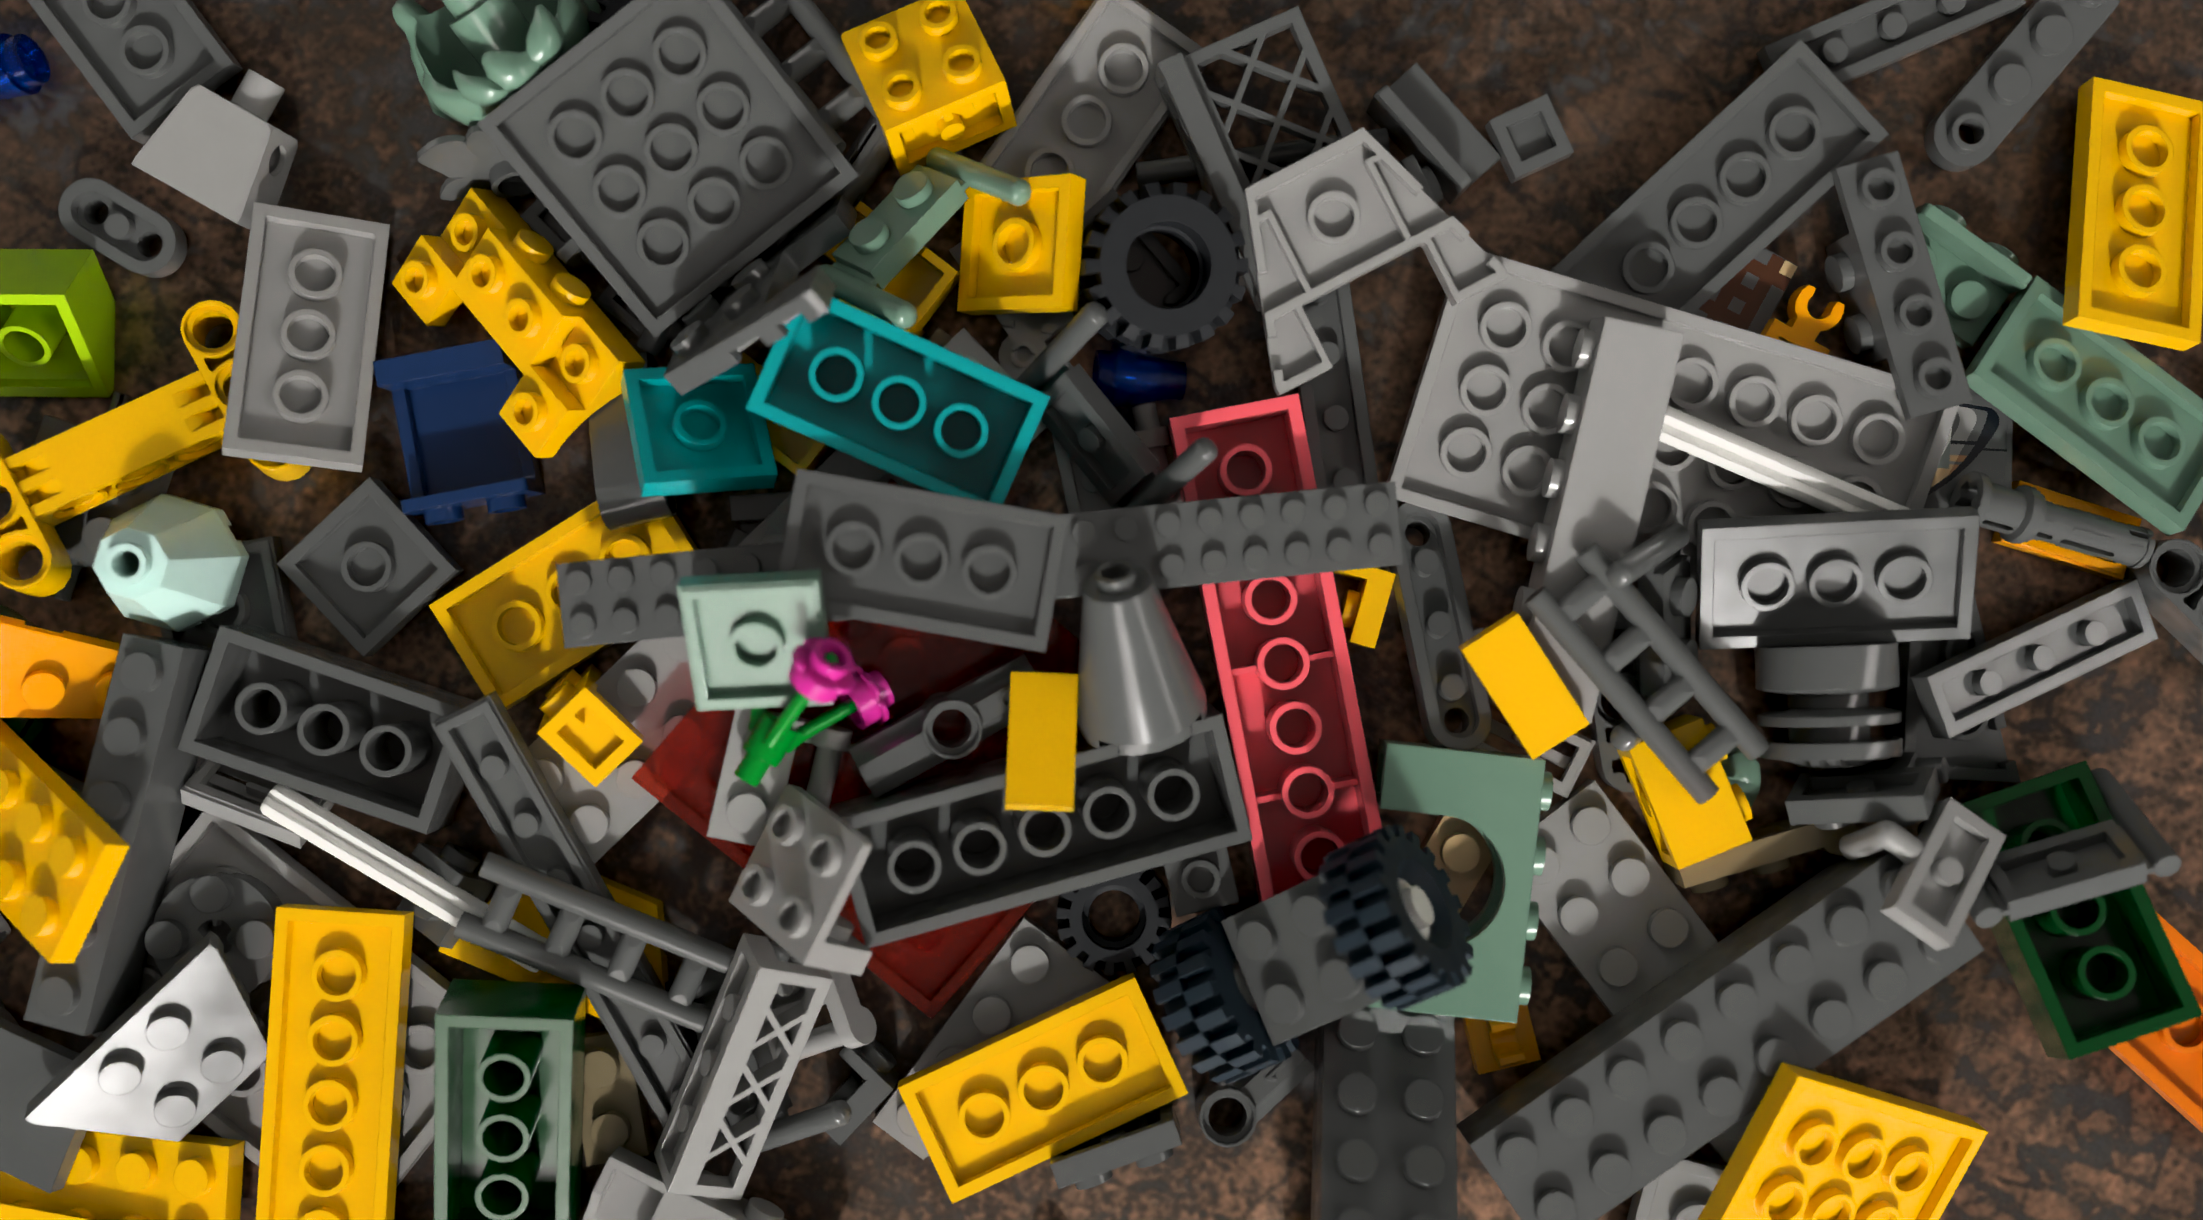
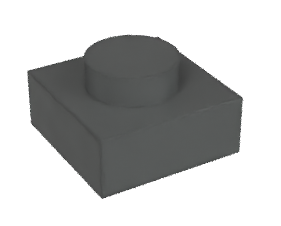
(1529, 138)

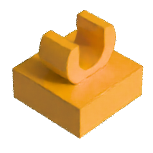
(1501, 1044)

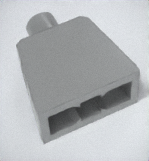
(223, 149)

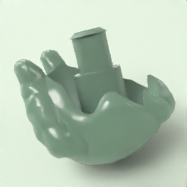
(487, 50)

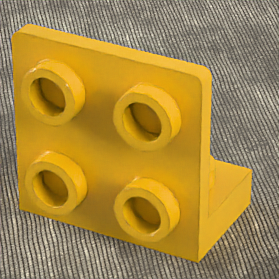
(930, 79)

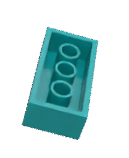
(899, 403)

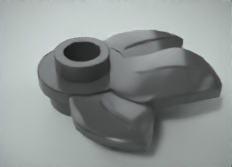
(472, 163)

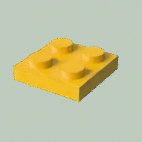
(1023, 254)

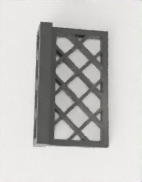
(1207, 137)

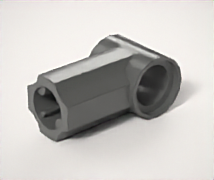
(1257, 1095)

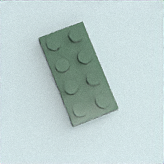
(2096, 406)

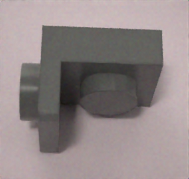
(459, 869)
(1201, 882)
(879, 1079)

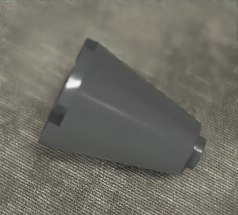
(1133, 665)

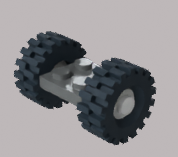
(1352, 936)

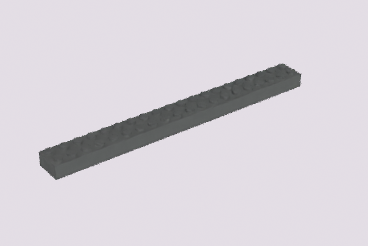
(1174, 541)

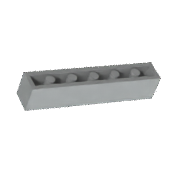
(1600, 475)

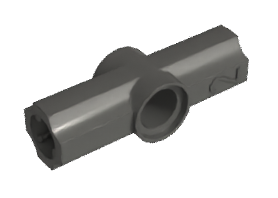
(908, 745)

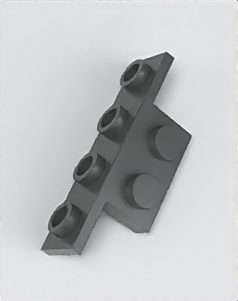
(1892, 288)

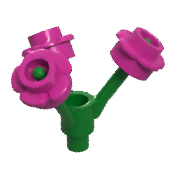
(820, 673)

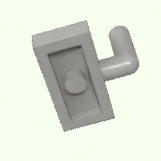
(1939, 869)

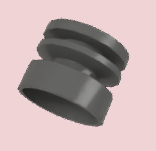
(1829, 702)

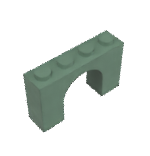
(1503, 802)

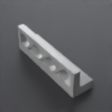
(721, 1059)

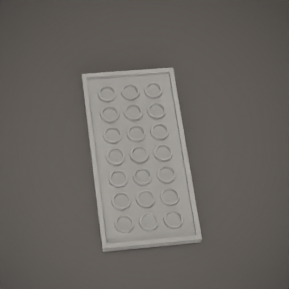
(1504, 364)

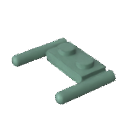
(905, 223)

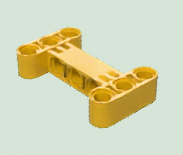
(118, 455)

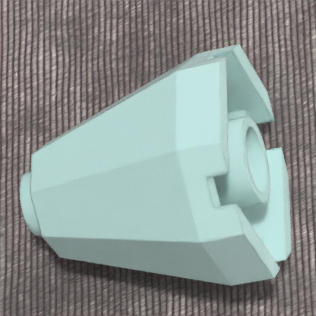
(171, 562)

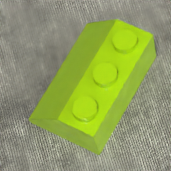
(55, 324)

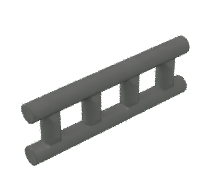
(823, 46)
(1648, 716)
(576, 906)

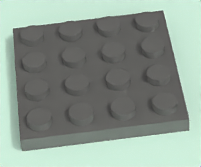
(668, 152)

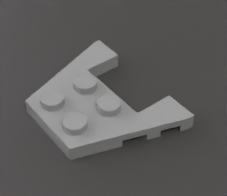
(1336, 222)

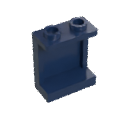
(452, 431)

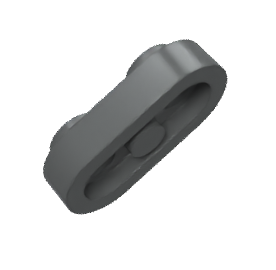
(126, 231)

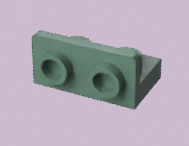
(1970, 272)

